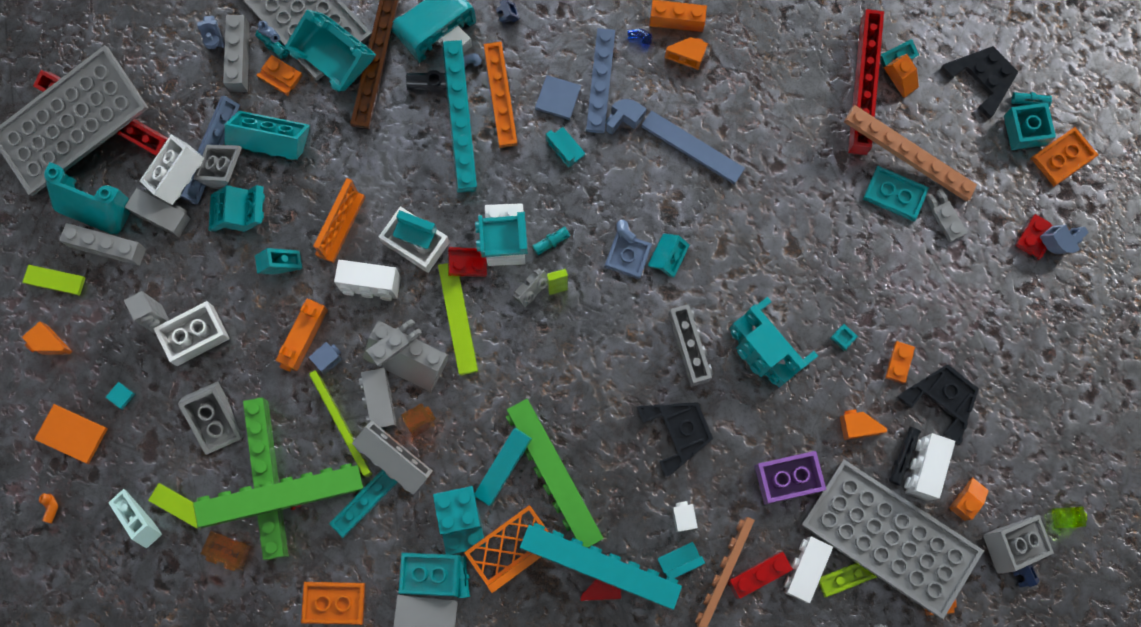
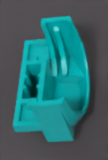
(766, 346)

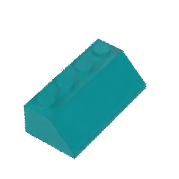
(266, 134)

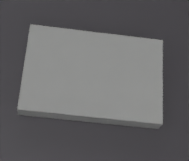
(425, 612)

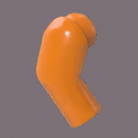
(51, 507)

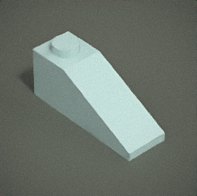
(134, 519)

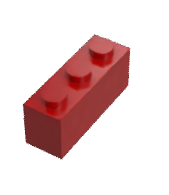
(759, 575)

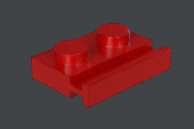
(1030, 238)
(466, 262)

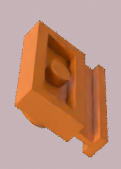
(279, 75)

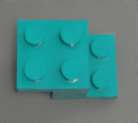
(236, 208)
(458, 519)

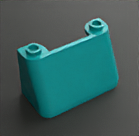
(430, 22)
(329, 49)
(103, 211)

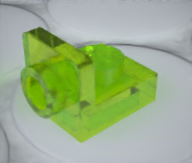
(1069, 517)

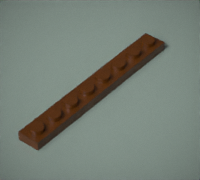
(372, 75)

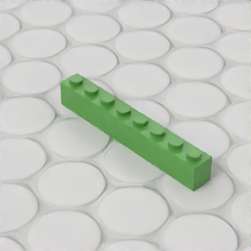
(265, 470)
(555, 475)
(278, 496)

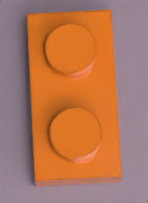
(900, 362)

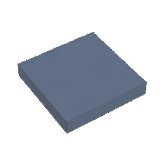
(558, 97)
(628, 257)

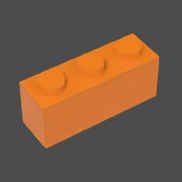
(678, 15)

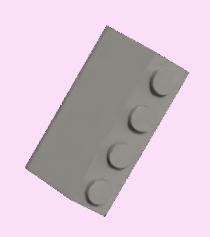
(415, 363)

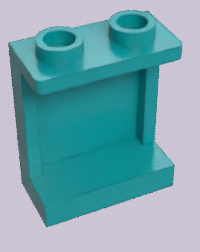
(502, 235)

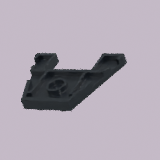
(990, 71)
(948, 391)
(686, 428)

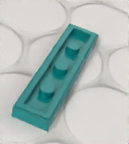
(502, 466)
(362, 503)

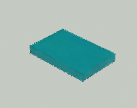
(896, 193)
(429, 574)

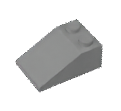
(217, 165)
(210, 417)
(1018, 544)

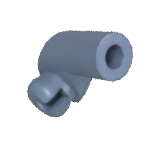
(268, 31)
(472, 58)
(623, 229)

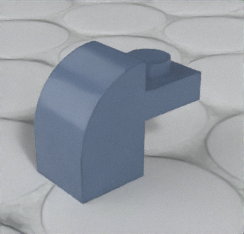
(627, 112)
(1062, 240)

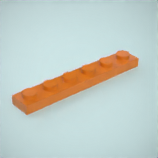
(500, 94)

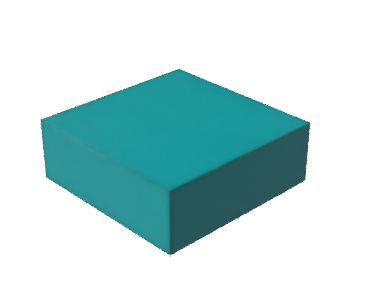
(843, 337)
(120, 395)

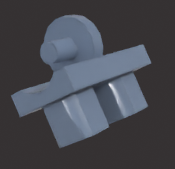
(211, 33)

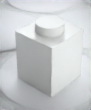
(684, 517)

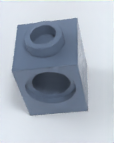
(326, 357)

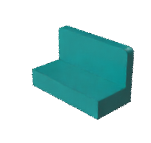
(565, 146)
(414, 230)
(669, 254)
(680, 561)

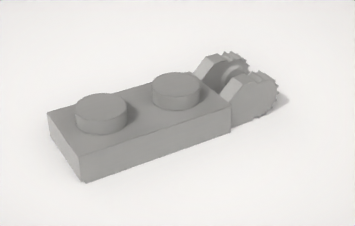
(946, 216)
(392, 343)

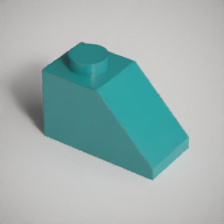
(277, 261)

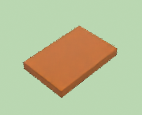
(1064, 156)
(71, 434)
(333, 603)

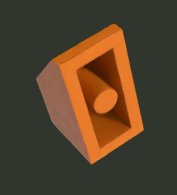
(687, 52)
(903, 74)
(45, 340)
(859, 425)
(969, 500)

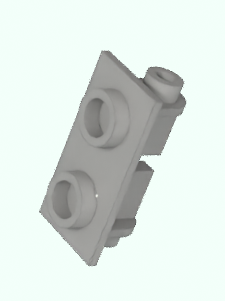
(537, 282)

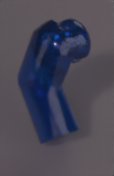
(640, 33)

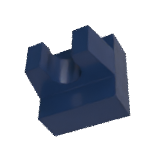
(509, 10)
(1030, 576)

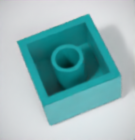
(1029, 126)

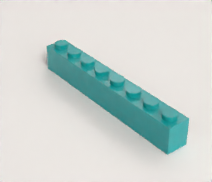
(459, 116)
(600, 566)

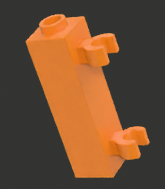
(301, 335)

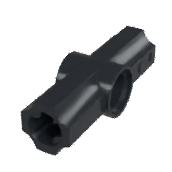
(421, 81)

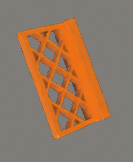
(338, 222)
(513, 568)

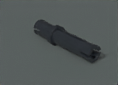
(900, 465)

